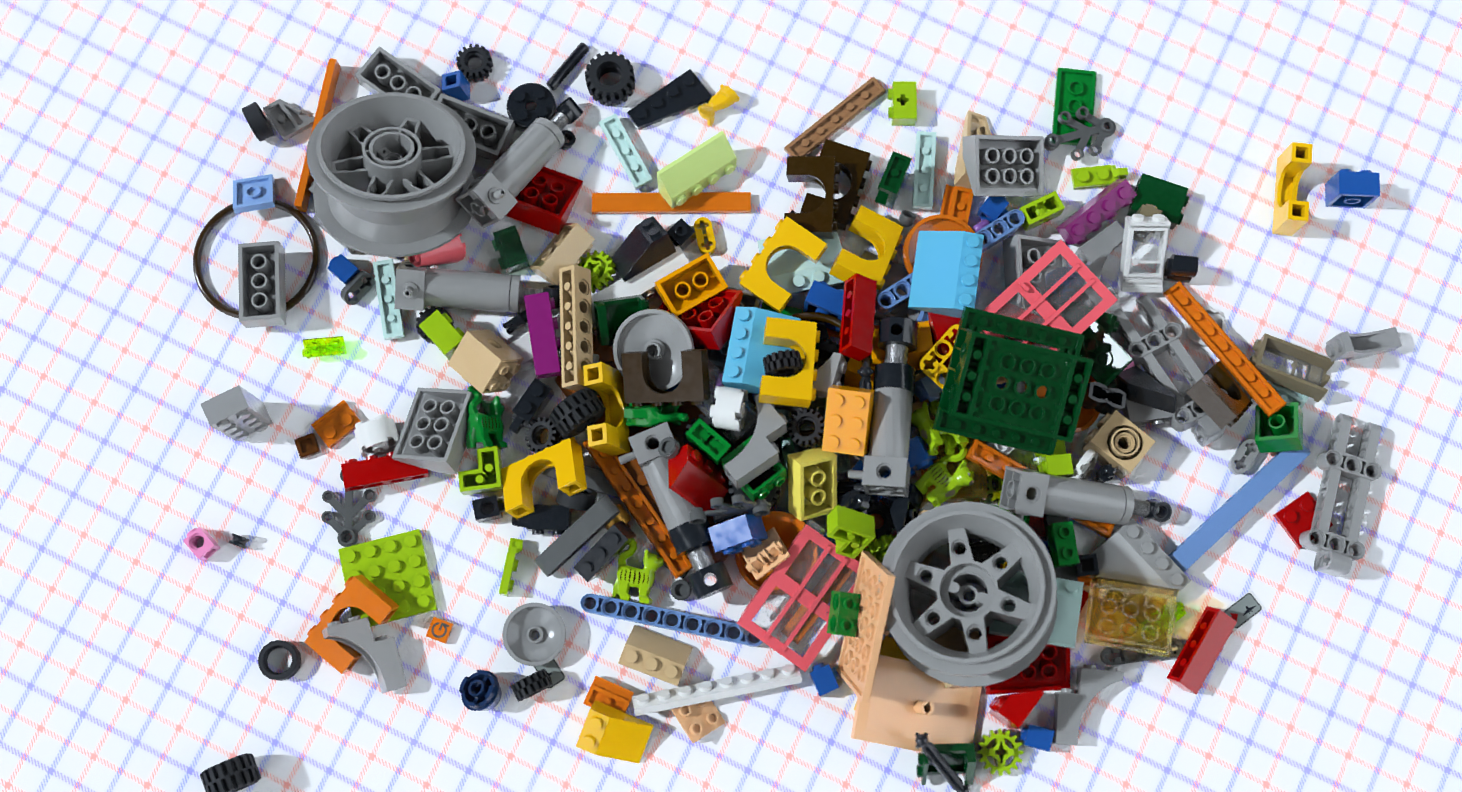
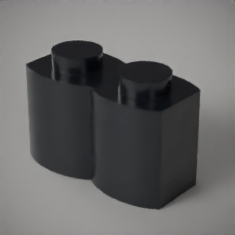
(1180, 268)
(1103, 398)

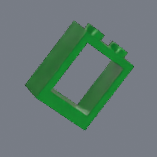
(765, 488)

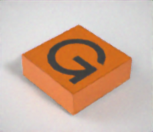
(439, 630)

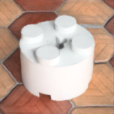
(729, 408)
(376, 436)

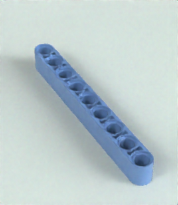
(991, 239)
(1236, 507)
(661, 621)

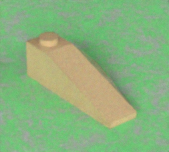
(973, 125)

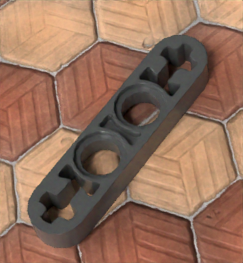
(1140, 657)

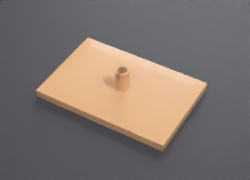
(861, 653)
(911, 703)

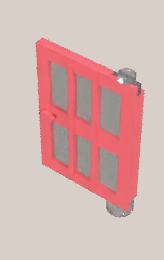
(1056, 294)
(795, 598)

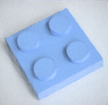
(253, 193)

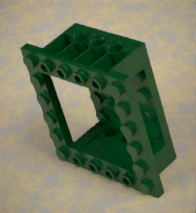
(980, 410)

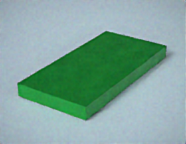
(1073, 90)

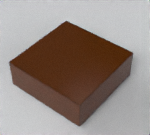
(307, 446)

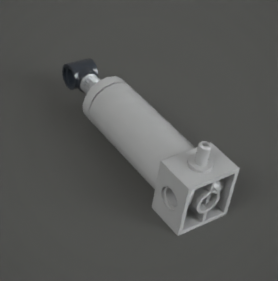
(494, 193)
(461, 289)
(1037, 493)

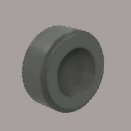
(669, 448)
(681, 590)

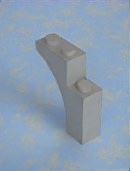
(1098, 248)
(1361, 345)
(827, 375)
(761, 450)
(381, 654)
(1071, 706)

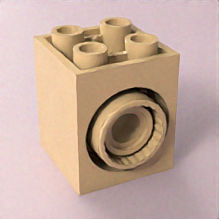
(485, 361)
(1116, 430)

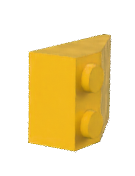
(614, 734)

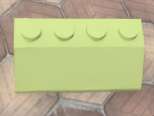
(696, 170)

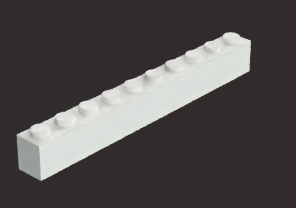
(641, 284)

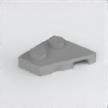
(287, 119)

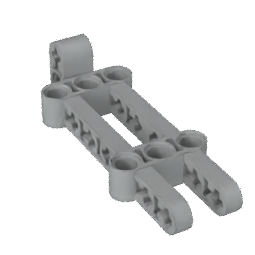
(1206, 429)
(1339, 560)

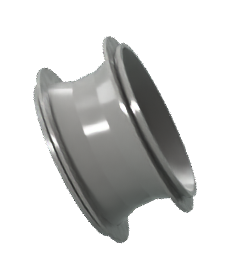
(391, 173)
(1020, 549)

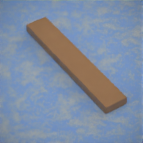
(836, 118)

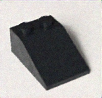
(642, 249)

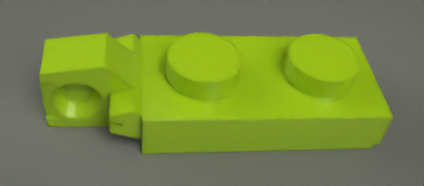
(1096, 176)
(511, 565)

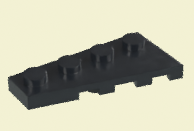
(677, 96)

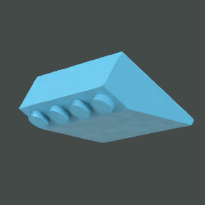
(945, 272)
(746, 348)

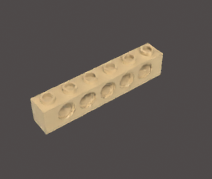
(575, 325)

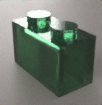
(511, 250)

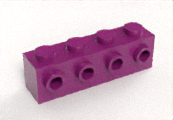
(1096, 211)
(543, 334)

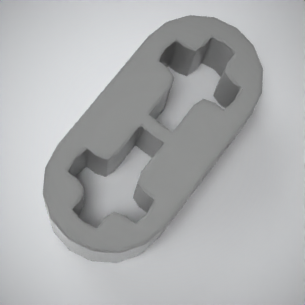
(1247, 459)

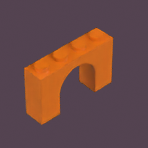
(357, 593)

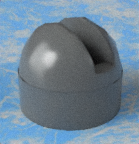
(907, 218)

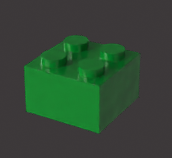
(1281, 430)

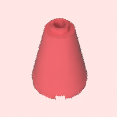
(447, 254)

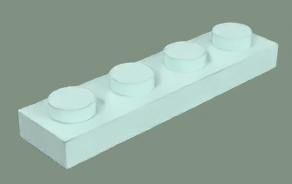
(625, 151)
(924, 170)
(385, 285)

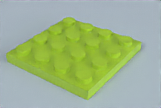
(397, 568)

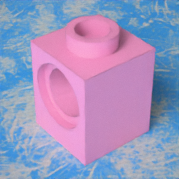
(209, 547)

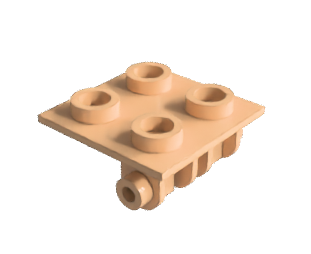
(766, 556)
(698, 719)

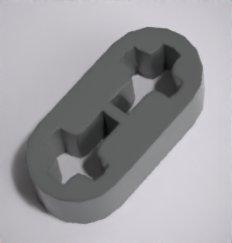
(357, 287)

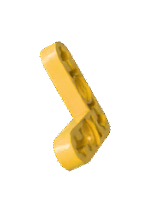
(939, 367)

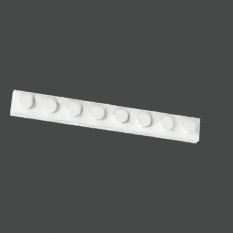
(716, 689)

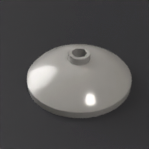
(523, 623)

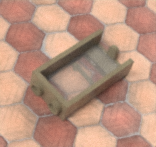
(1291, 366)

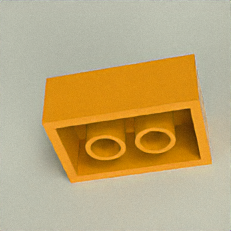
(848, 420)

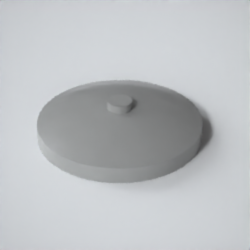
(663, 338)

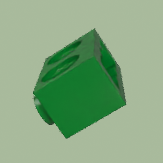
(708, 441)
(1062, 544)
(843, 613)

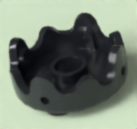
(529, 93)

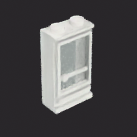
(1143, 253)

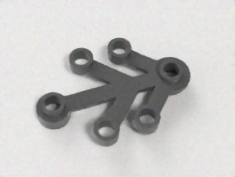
(1082, 133)
(726, 511)
(348, 512)

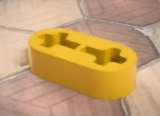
(709, 235)

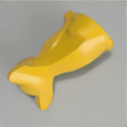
(722, 99)

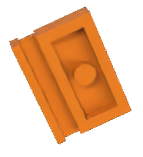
(957, 202)
(336, 424)
(608, 694)

